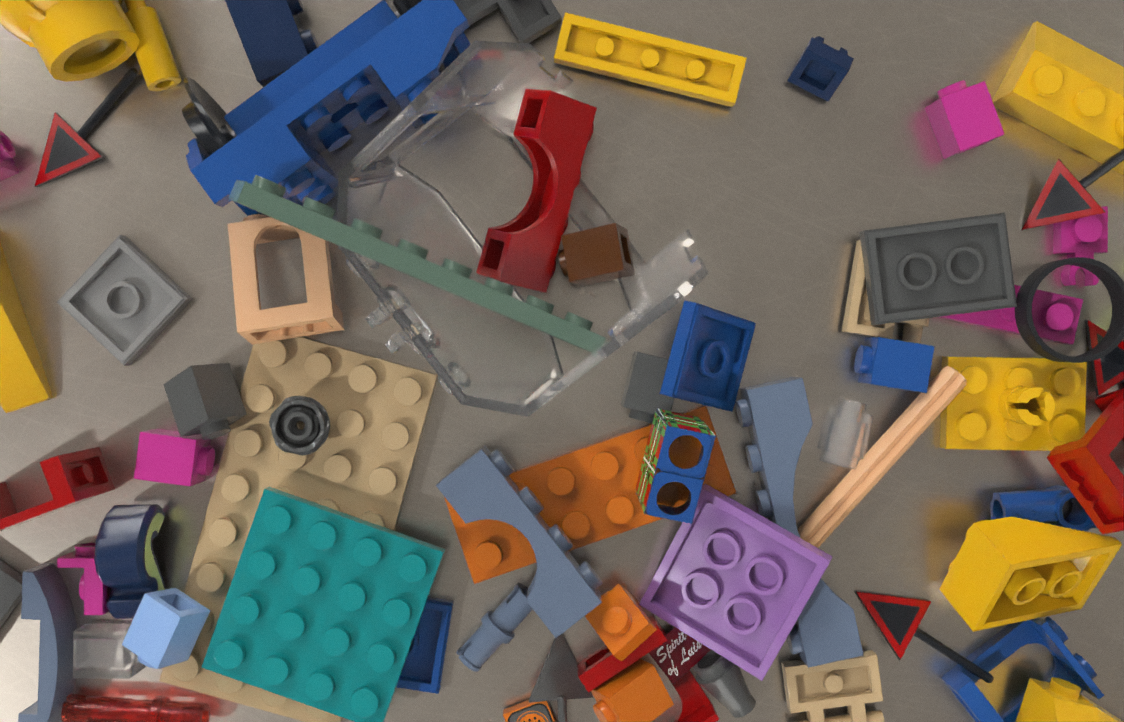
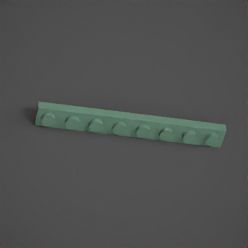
(410, 258)

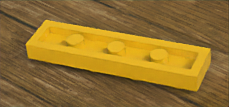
(649, 60)

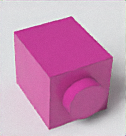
(963, 118)
(172, 458)

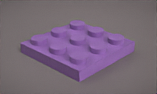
(735, 581)

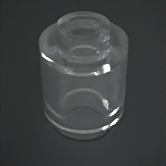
(845, 433)

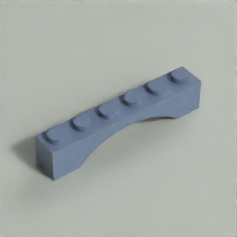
(778, 426)

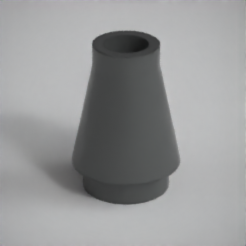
(725, 683)

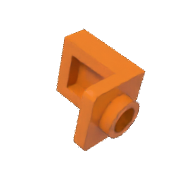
(620, 622)

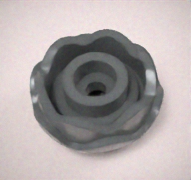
(285, 430)

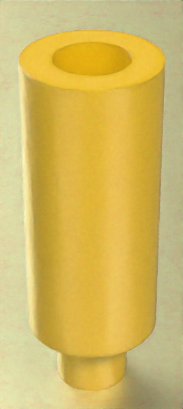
(153, 49)

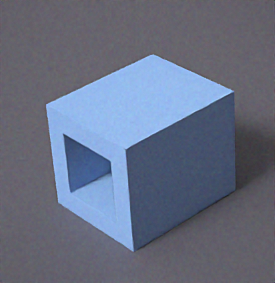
(165, 628)

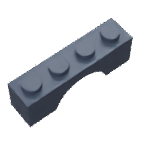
(561, 587)

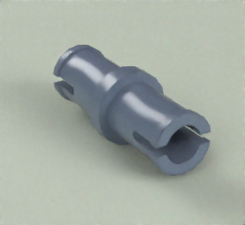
(495, 629)

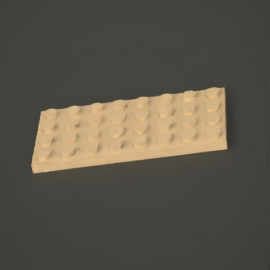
(360, 470)

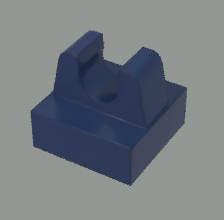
(820, 68)

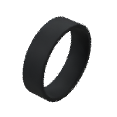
(1024, 300)

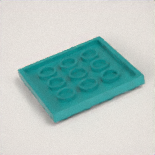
(323, 607)

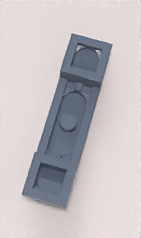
(49, 601)

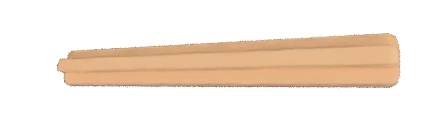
(882, 456)

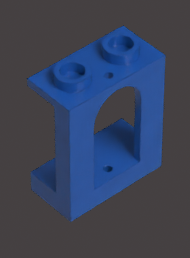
(1001, 646)

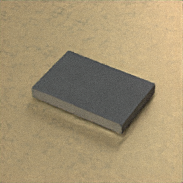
(938, 268)

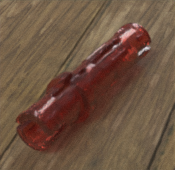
(119, 709)

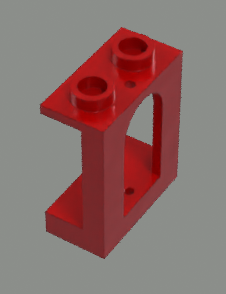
(1091, 471)
(603, 665)

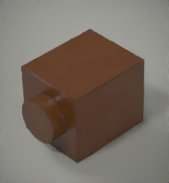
(596, 255)

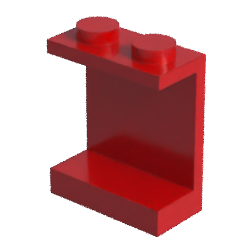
(71, 480)

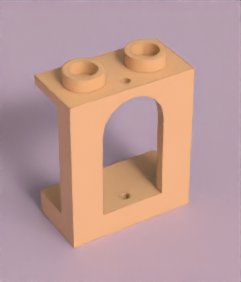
(284, 322)

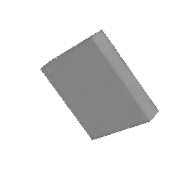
(124, 300)

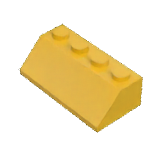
(1066, 93)

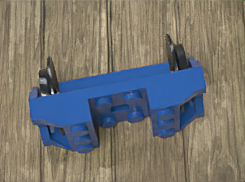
(320, 99)

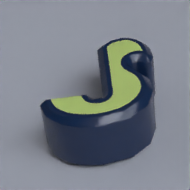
(126, 556)

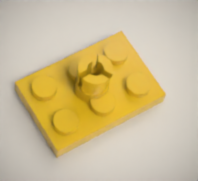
(1015, 404)

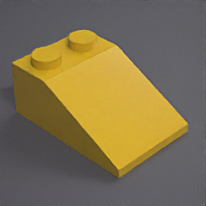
(1024, 571)

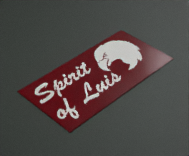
(678, 654)

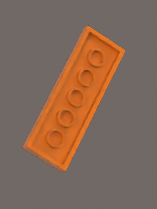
(587, 496)

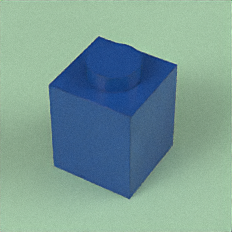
(894, 364)

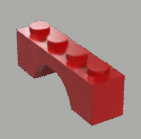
(555, 137)

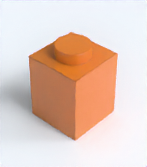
(632, 695)

